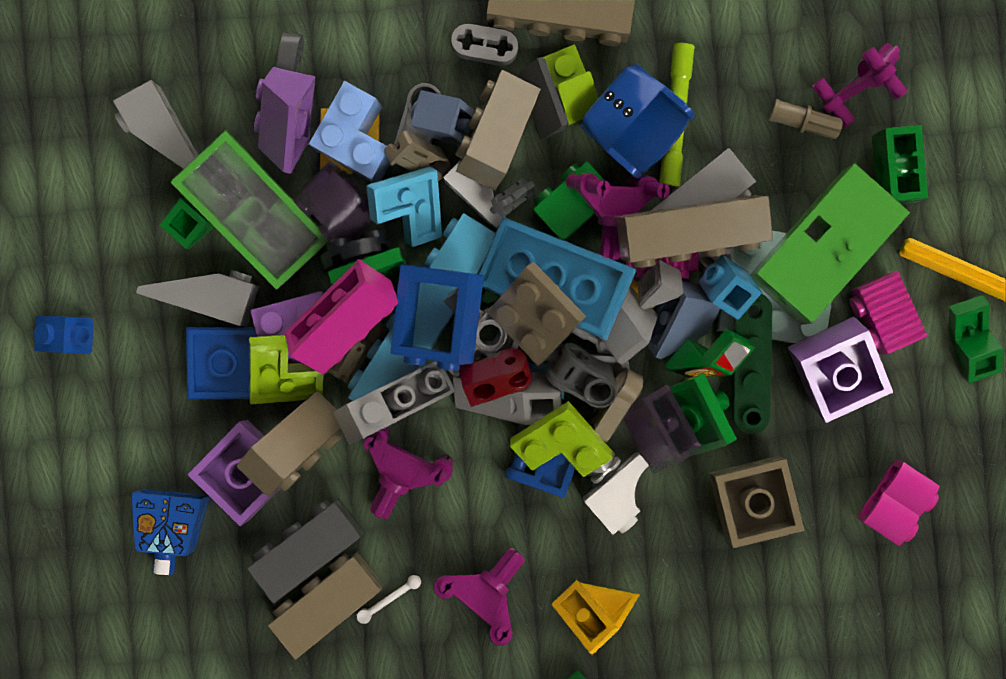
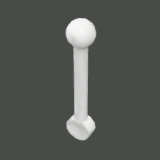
(365, 614)

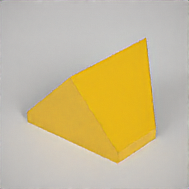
(594, 612)

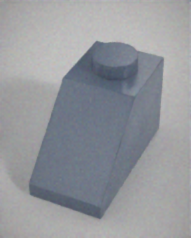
(442, 117)
(682, 318)

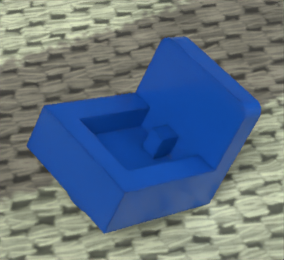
(63, 334)

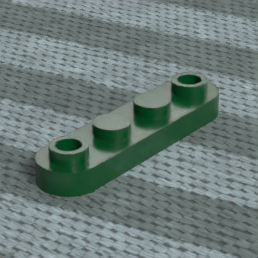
(753, 377)

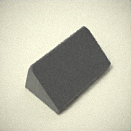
(547, 110)

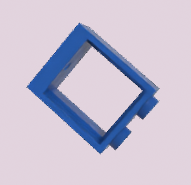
(465, 323)

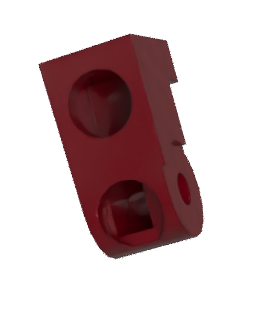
(495, 376)

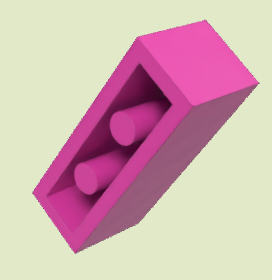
(341, 317)

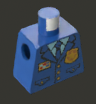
(167, 525)

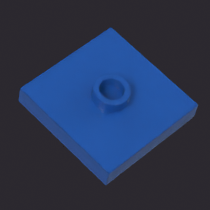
(218, 362)

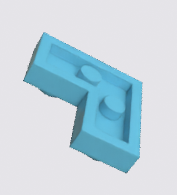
(412, 197)

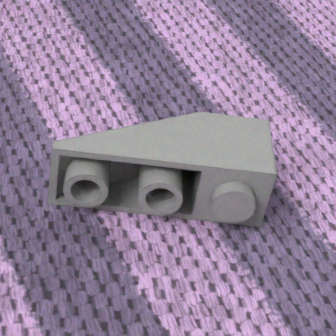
(393, 402)
(520, 407)

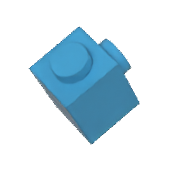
(729, 286)

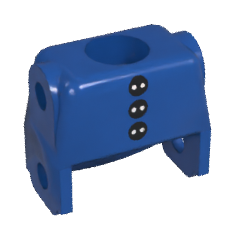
(637, 120)

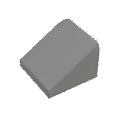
(659, 285)

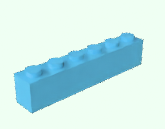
(462, 252)

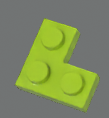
(273, 378)
(563, 433)

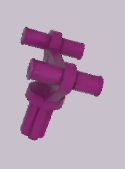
(874, 71)
(614, 201)
(401, 471)
(486, 594)

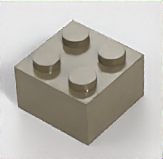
(756, 501)

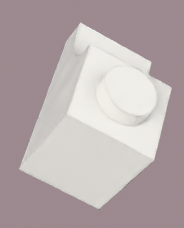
(475, 195)
(614, 498)

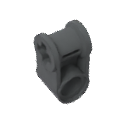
(577, 373)

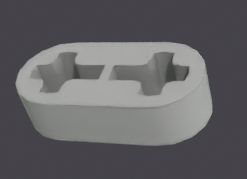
(486, 36)

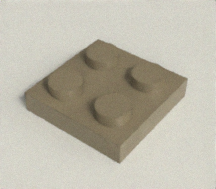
(536, 313)

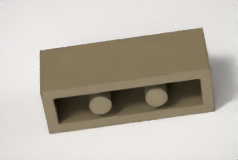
(496, 129)
(292, 445)
(325, 604)

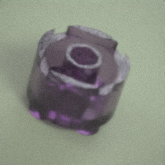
(336, 203)

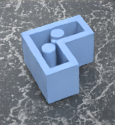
(344, 134)

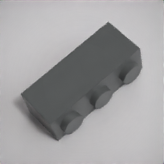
(304, 549)

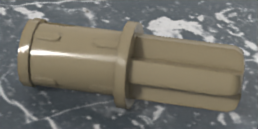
(805, 119)

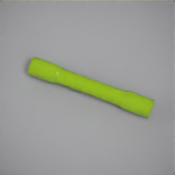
(680, 76)

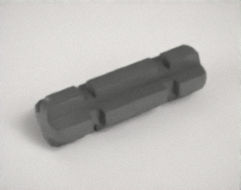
(512, 197)

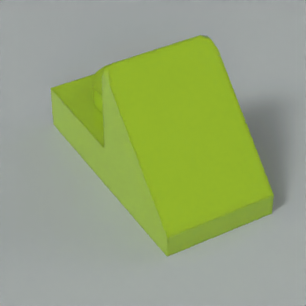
(572, 83)

